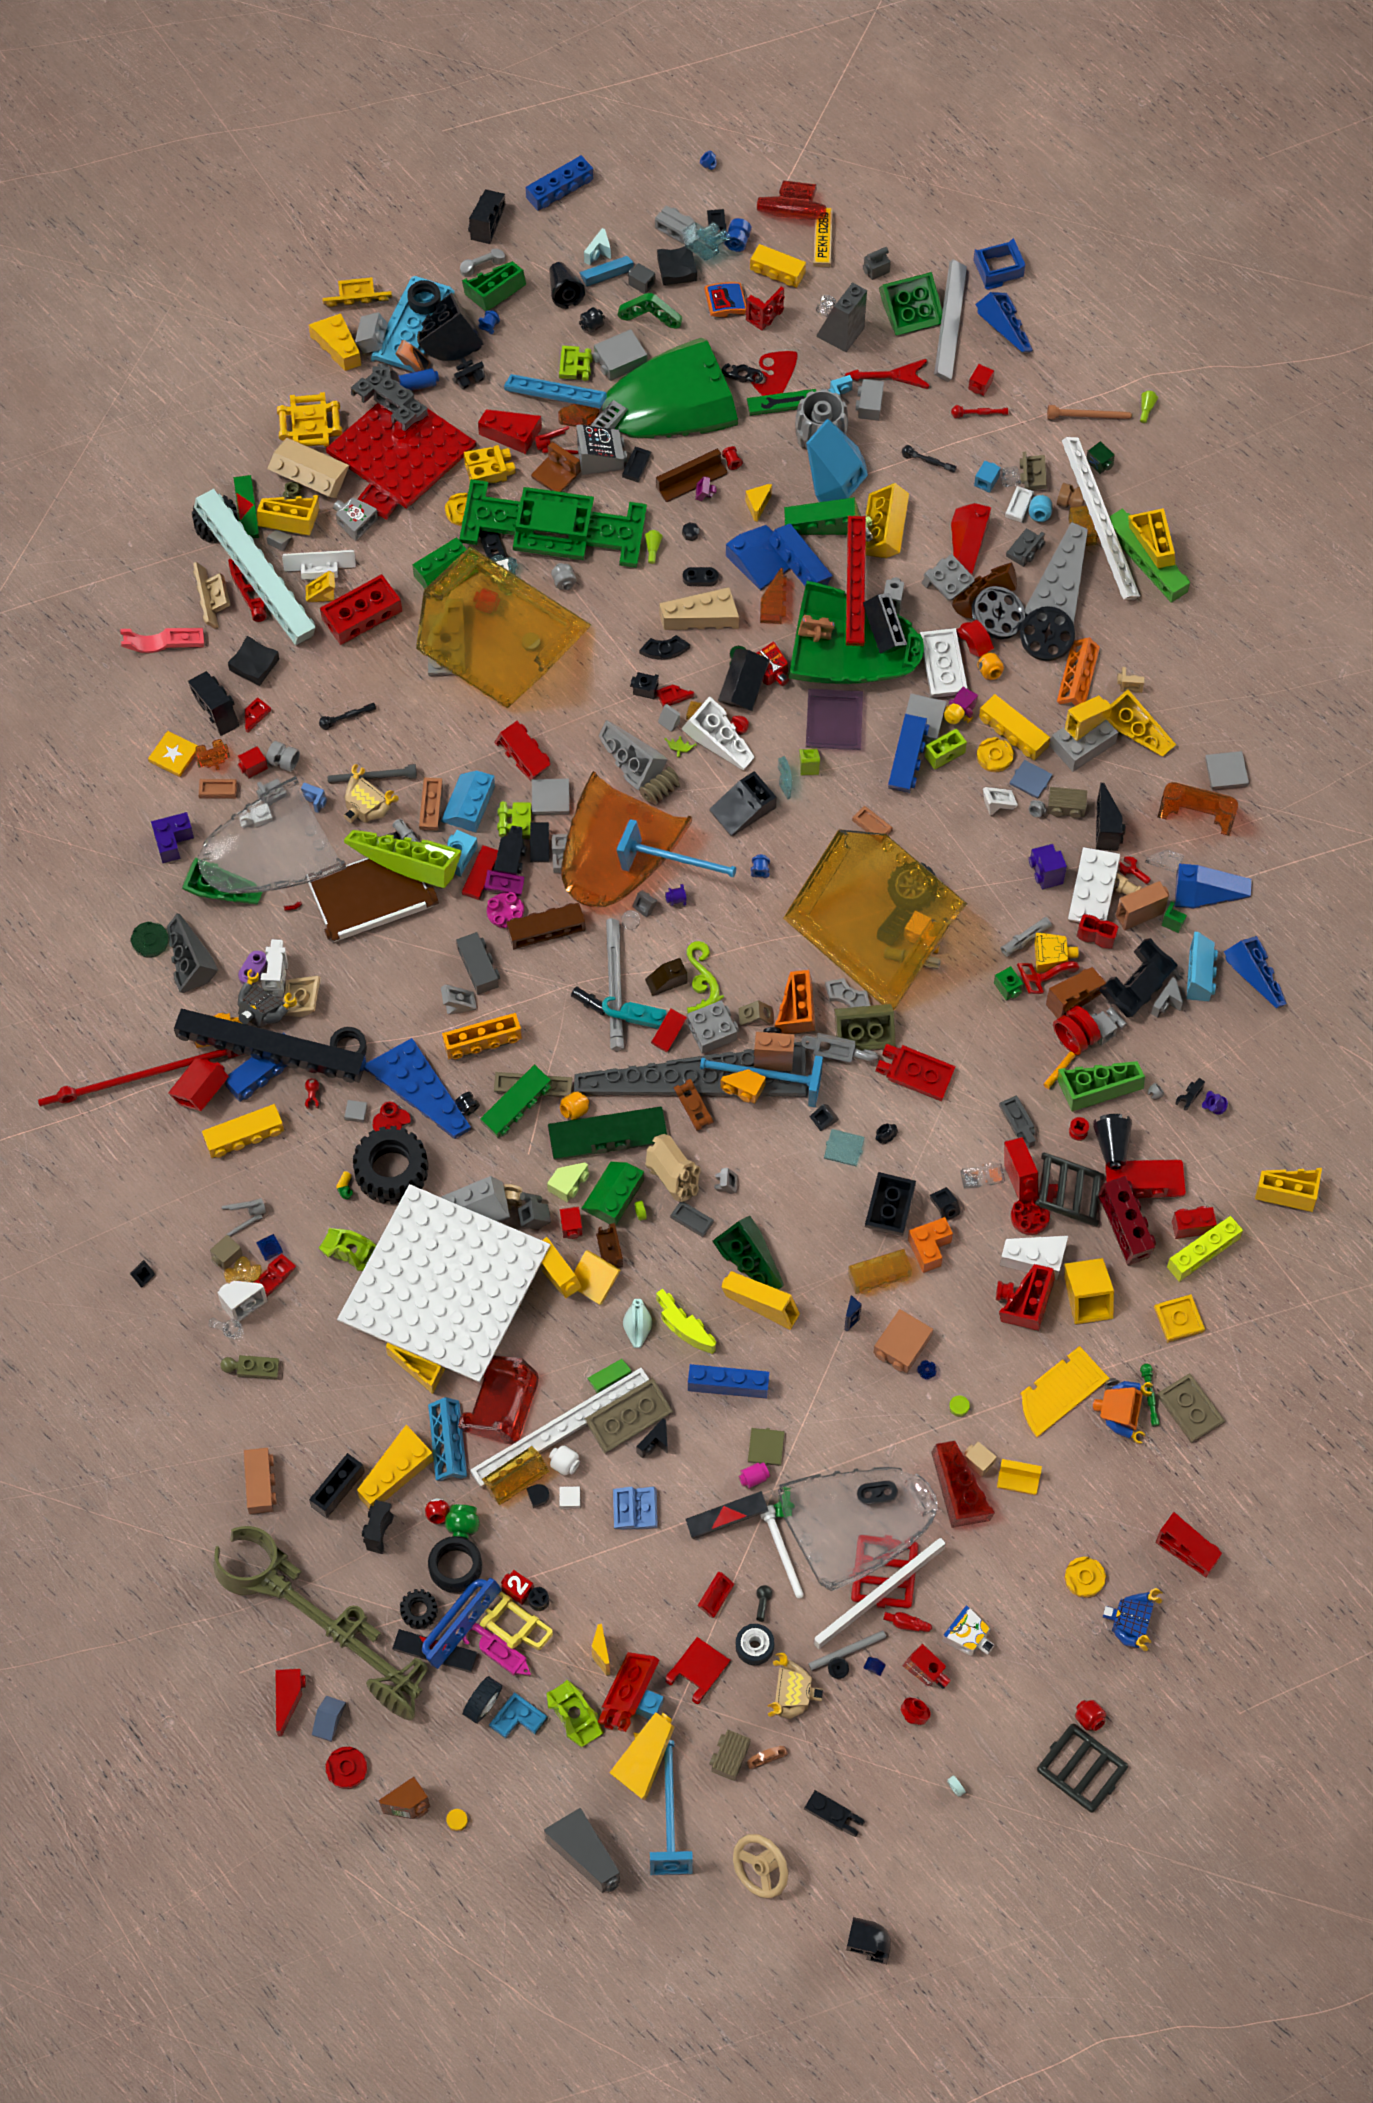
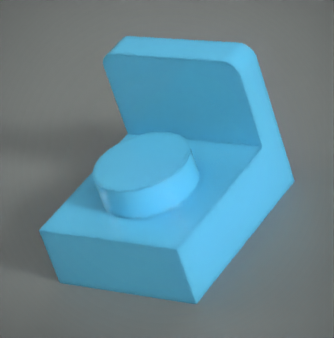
(841, 385)

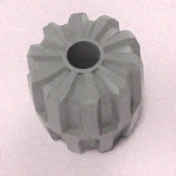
(815, 410)

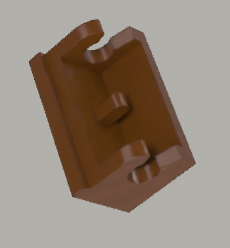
(609, 1245)

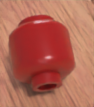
(1090, 1715)

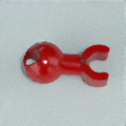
(312, 1088)

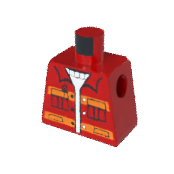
(777, 666)
(919, 1664)

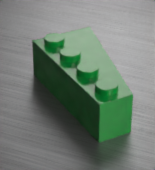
(822, 517)

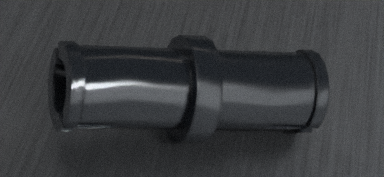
(588, 1000)

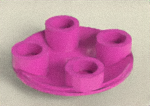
(504, 908)

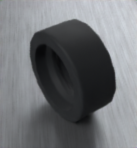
(423, 286)
(349, 1032)

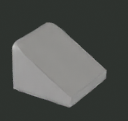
(278, 539)
(669, 718)

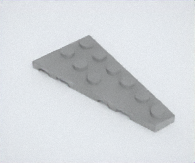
(1062, 577)

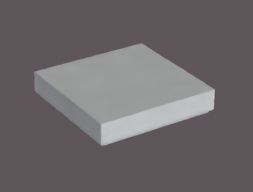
(1226, 770)
(550, 796)

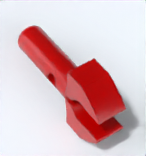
(1132, 869)

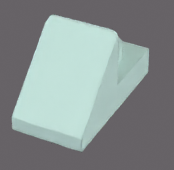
(598, 246)

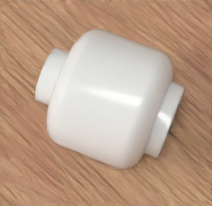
(564, 1460)

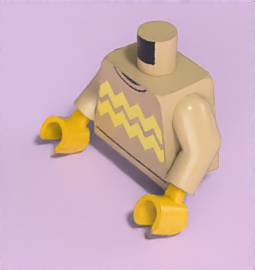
(365, 800)
(792, 1689)

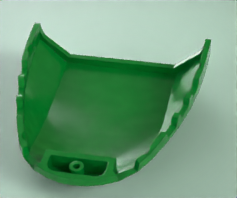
(674, 394)
(841, 664)

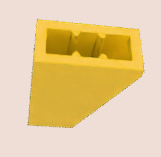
(1087, 716)
(559, 1272)

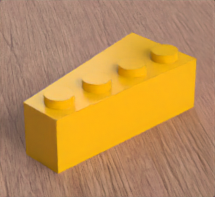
(396, 1467)

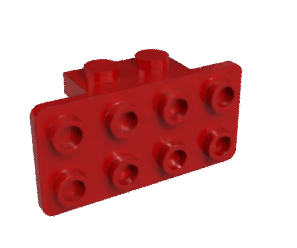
(1152, 1177)

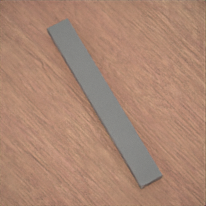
(950, 320)

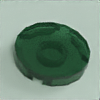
(149, 939)

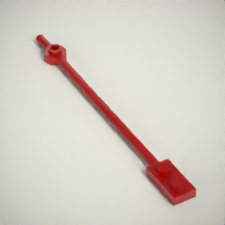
(69, 1094)

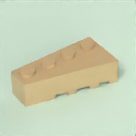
(700, 611)

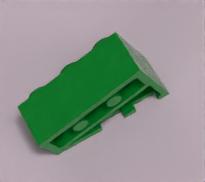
(494, 286)

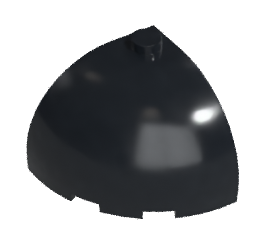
(449, 332)

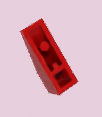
(288, 1694)

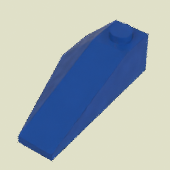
(1000, 313)
(1204, 886)
(1250, 962)

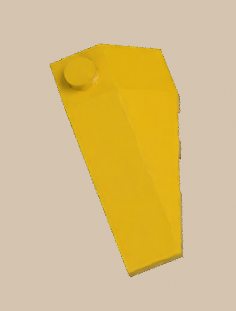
(1136, 723)

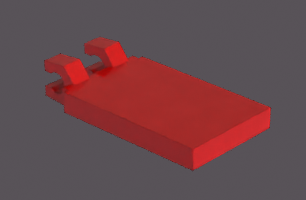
(916, 1071)
(627, 1690)

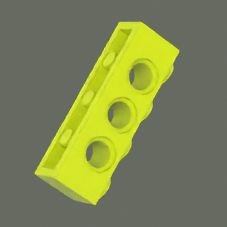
(1204, 1248)

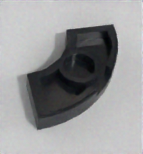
(664, 649)

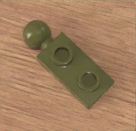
(252, 1366)

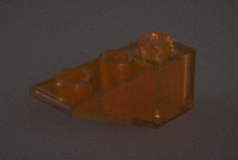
(772, 600)

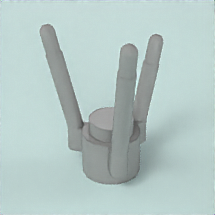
(254, 1208)

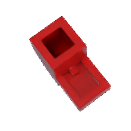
(976, 637)

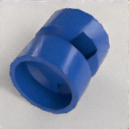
(739, 233)

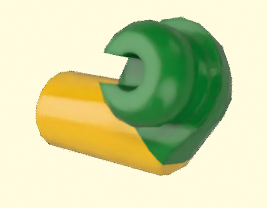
(343, 1187)

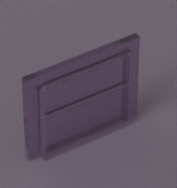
(834, 719)

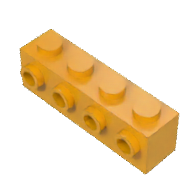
(482, 1036)

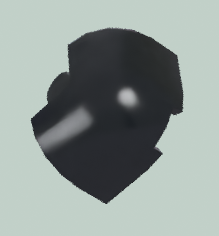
(870, 1940)

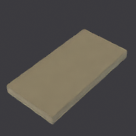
(628, 1415)

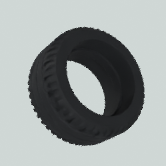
(451, 1544)

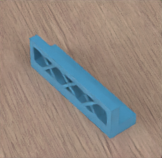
(451, 1438)

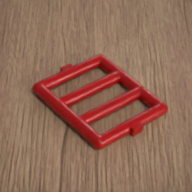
(908, 1584)

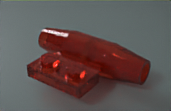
(793, 202)

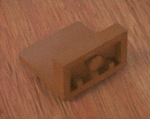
(557, 469)

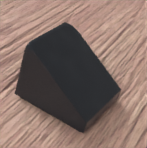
(824, 1117)

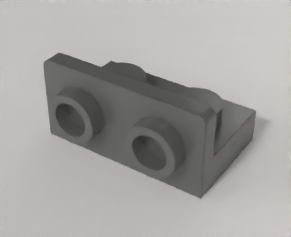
(1025, 547)

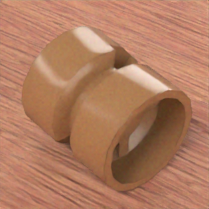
(1070, 497)

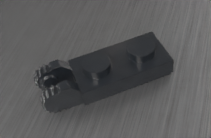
(832, 1813)

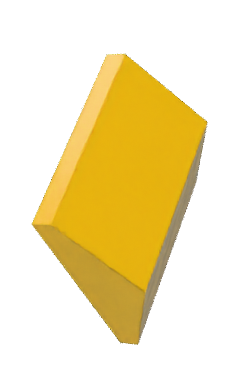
(599, 1650)

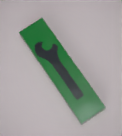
(776, 402)

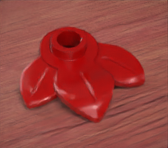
(397, 1118)

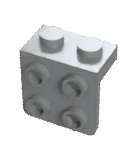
(948, 577)

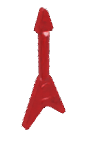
(903, 374)

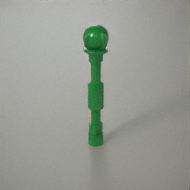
(1146, 1371)

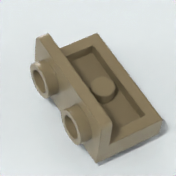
(1034, 472)

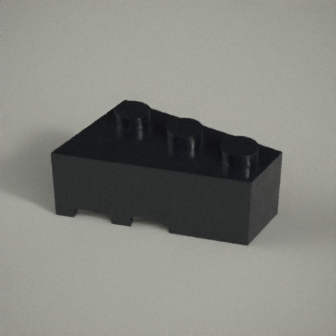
(486, 216)
(215, 701)

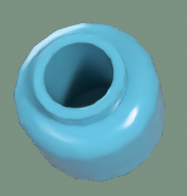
(1040, 508)

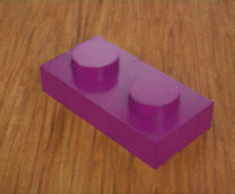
(504, 883)

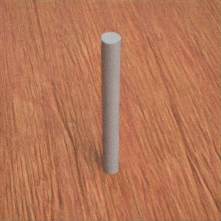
(847, 1650)

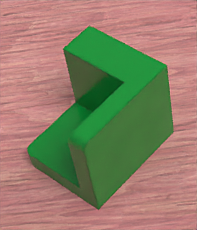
(1173, 919)

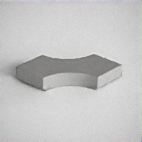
(840, 991)

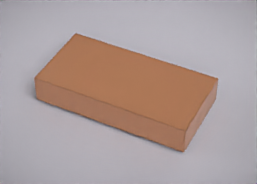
(218, 788)
(871, 822)

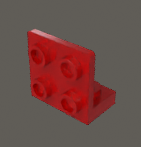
(761, 313)

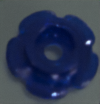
(927, 1374)

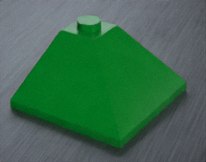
(911, 303)

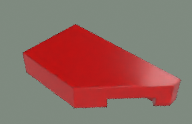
(673, 694)

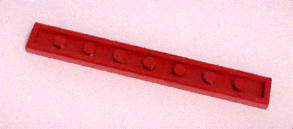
(855, 580)

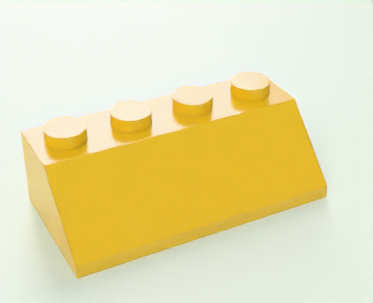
(888, 514)

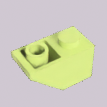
(567, 1179)

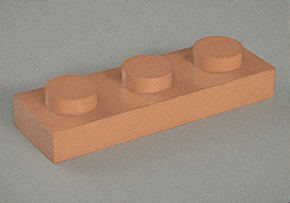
(430, 804)

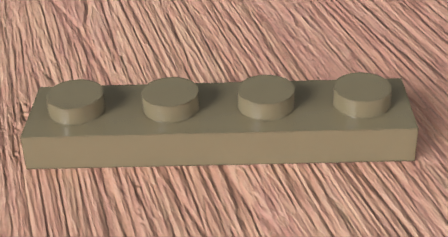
(560, 1085)

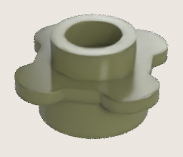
(292, 486)

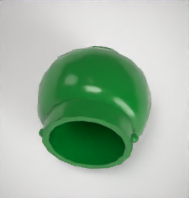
(462, 1520)

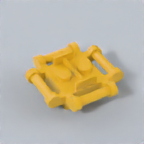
(310, 421)

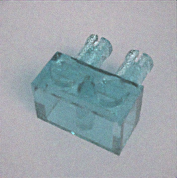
(703, 241)

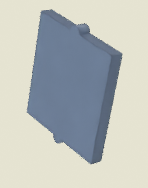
(1030, 779)

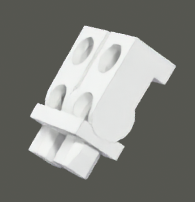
(277, 962)

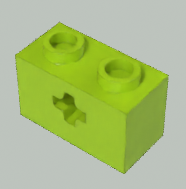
(945, 749)

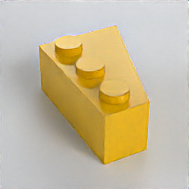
(288, 515)
(1154, 536)
(1289, 1188)

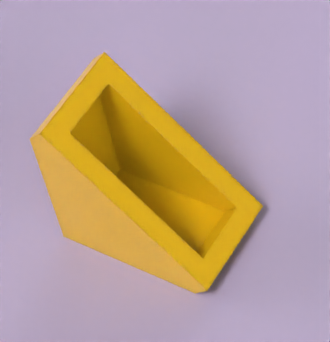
(757, 499)

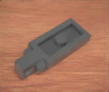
(1018, 1120)

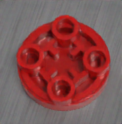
(1029, 1217)

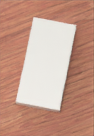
(1019, 504)

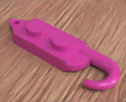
(499, 1652)

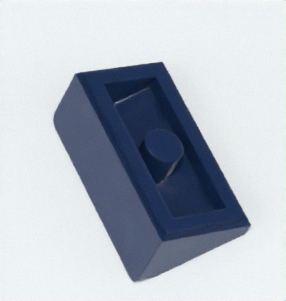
(853, 1313)

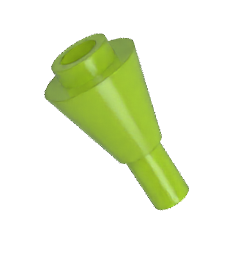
(1148, 401)
(653, 540)

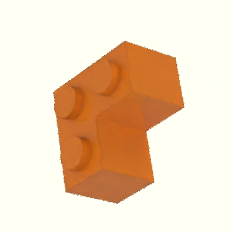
(926, 1242)

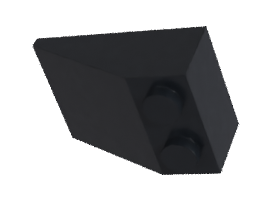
(1108, 822)

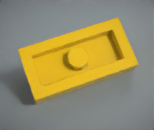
(1019, 1477)

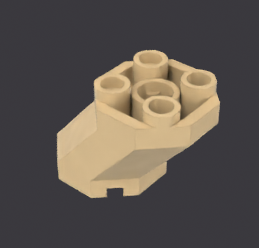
(673, 1168)

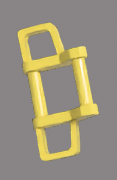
(513, 1641)

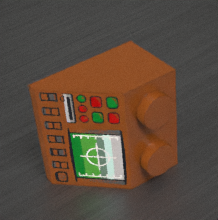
(406, 1801)

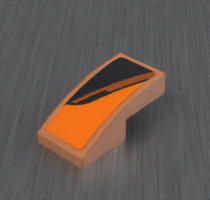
(412, 356)

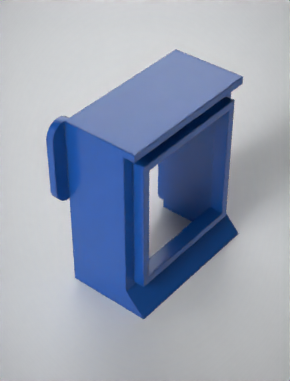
(995, 278)

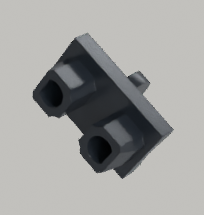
(462, 376)

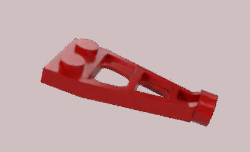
(255, 605)

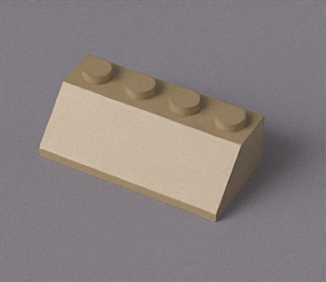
(309, 467)

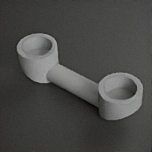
(467, 266)

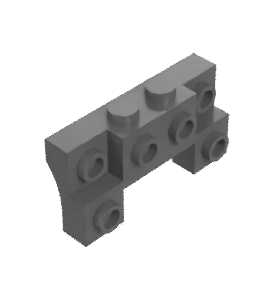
(392, 397)

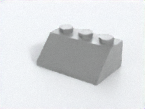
(483, 1197)

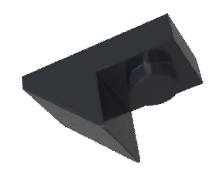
(657, 1436)

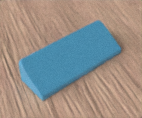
(606, 270)

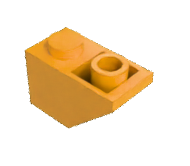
(744, 1084)

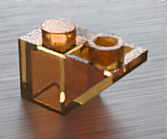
(577, 415)

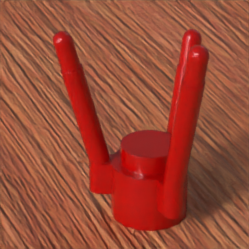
(543, 441)

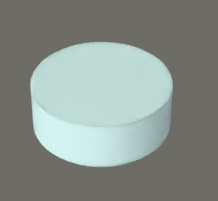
(956, 1786)

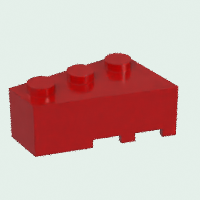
(523, 750)

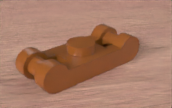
(693, 1104)

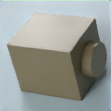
(225, 1252)

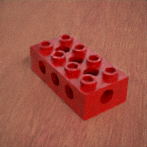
(361, 609)

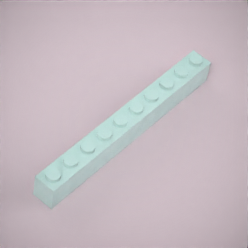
(255, 567)

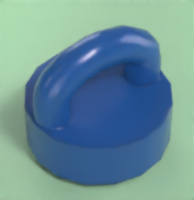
(707, 159)

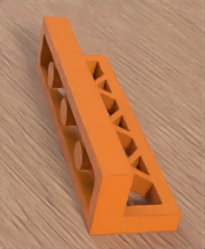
(1083, 672)

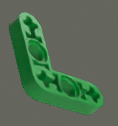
(650, 303)

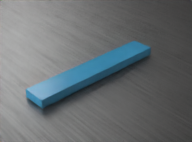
(555, 391)

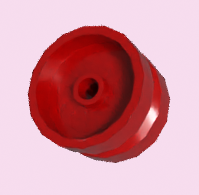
(1077, 1030)

